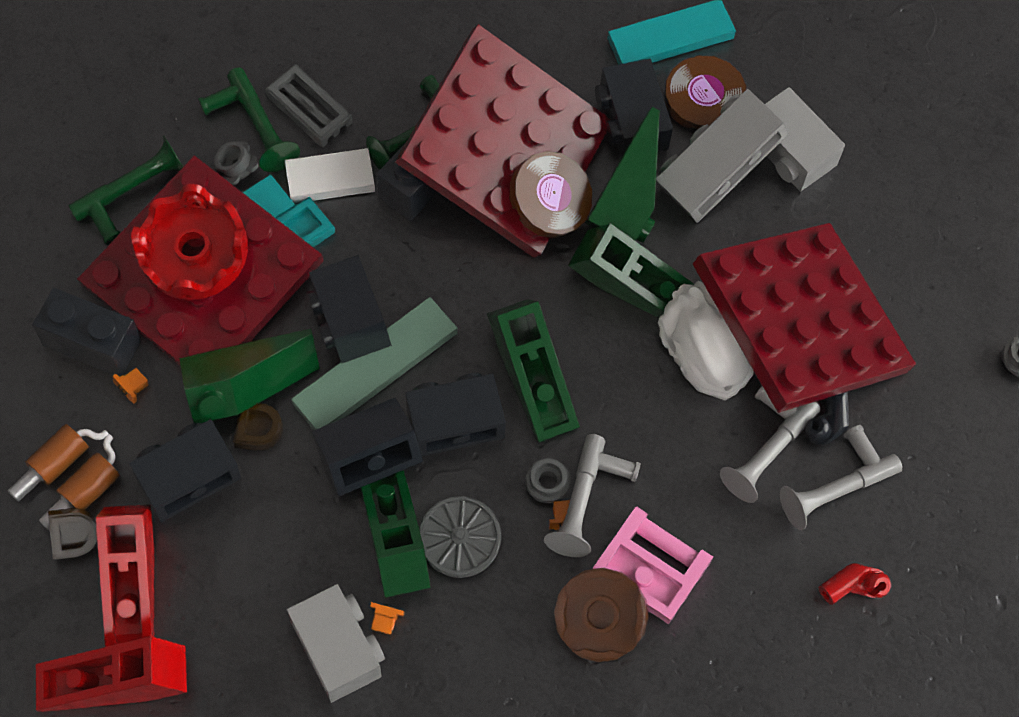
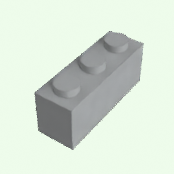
(721, 154)

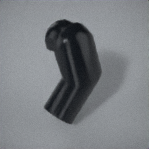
(832, 422)

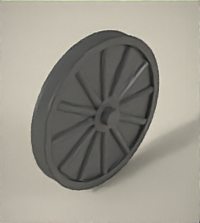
(460, 536)

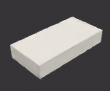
(330, 175)

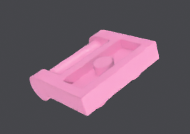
(659, 582)

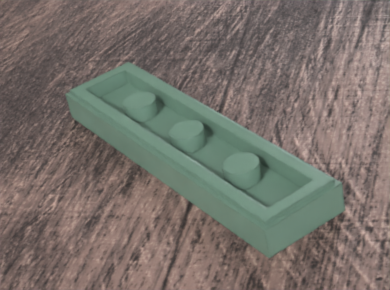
(358, 380)

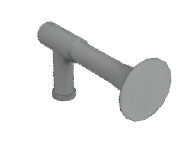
(743, 479)
(800, 504)
(568, 538)

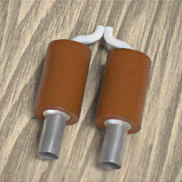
(56, 456)

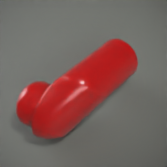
(856, 580)

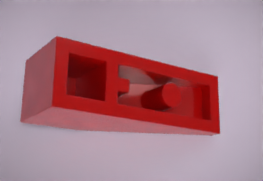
(126, 572)
(112, 675)

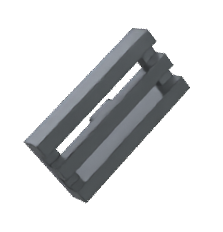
(330, 128)

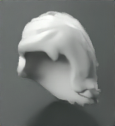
(703, 343)

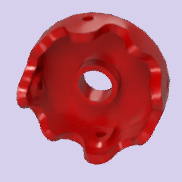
(184, 217)

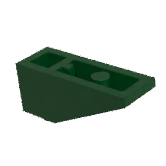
(632, 186)
(626, 269)
(533, 368)
(245, 374)
(395, 535)

